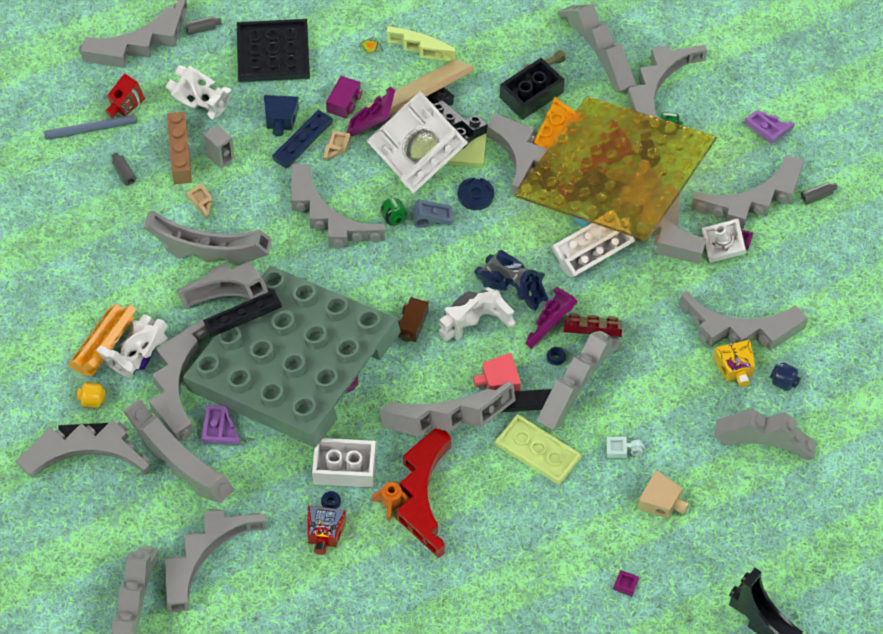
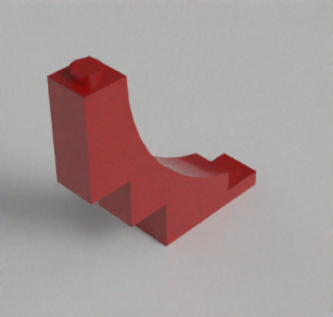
(416, 512)

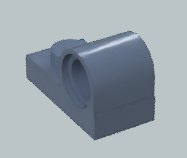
(428, 212)

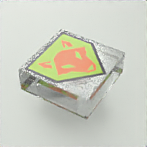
(371, 47)

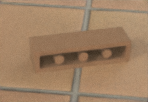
(179, 148)

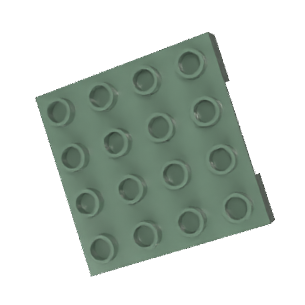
(294, 360)

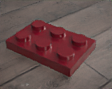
(591, 324)

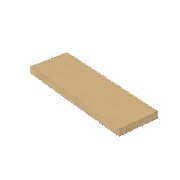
(430, 83)

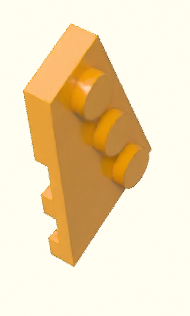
(553, 124)

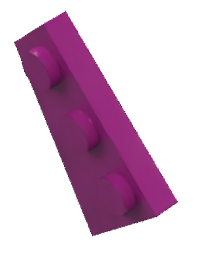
(373, 115)

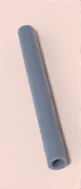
(88, 127)

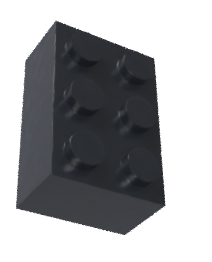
(531, 88)

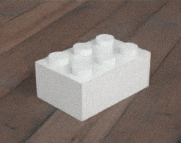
(344, 462)

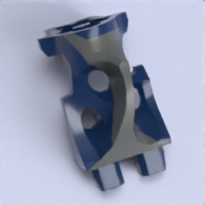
(499, 274)

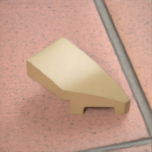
(337, 144)
(201, 199)

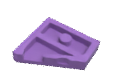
(768, 126)
(219, 427)

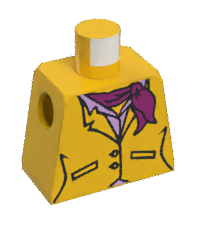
(735, 361)

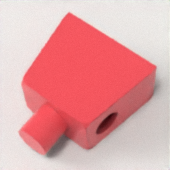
(498, 372)

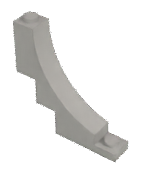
(115, 50)
(612, 56)
(175, 358)
(448, 415)
(183, 463)

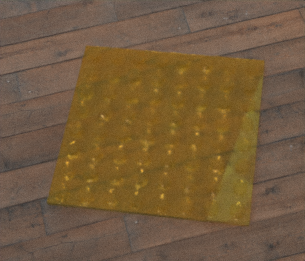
(616, 167)

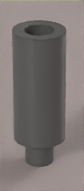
(202, 25)
(123, 169)
(818, 192)

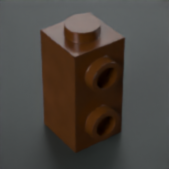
(413, 319)

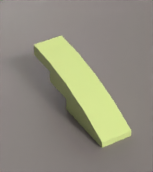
(426, 45)

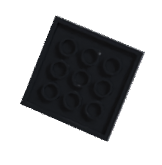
(273, 50)

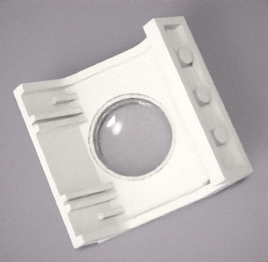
(417, 141)

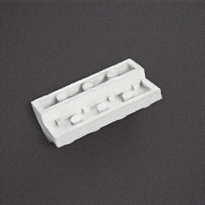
(588, 248)

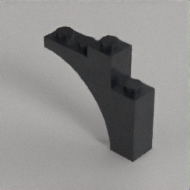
(755, 604)

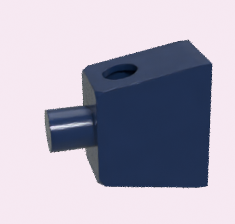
(280, 112)

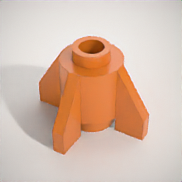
(391, 497)

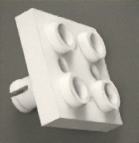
(722, 235)

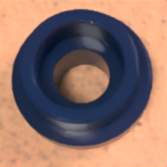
(556, 351)
(331, 495)

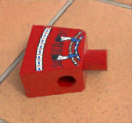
(124, 96)

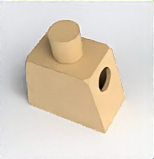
(662, 497)

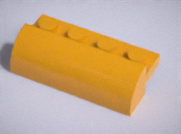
(105, 334)

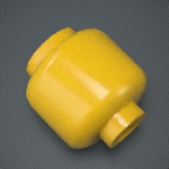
(91, 395)

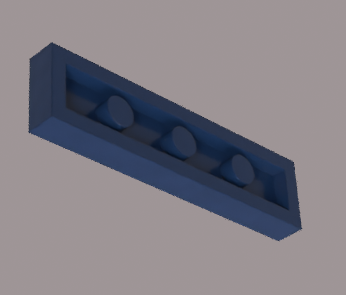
(302, 139)

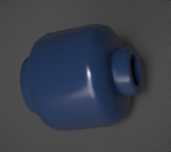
(785, 376)

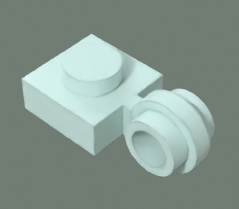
(618, 447)

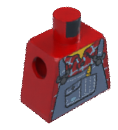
(324, 527)

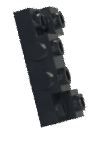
(467, 128)

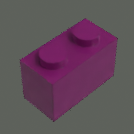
(343, 97)

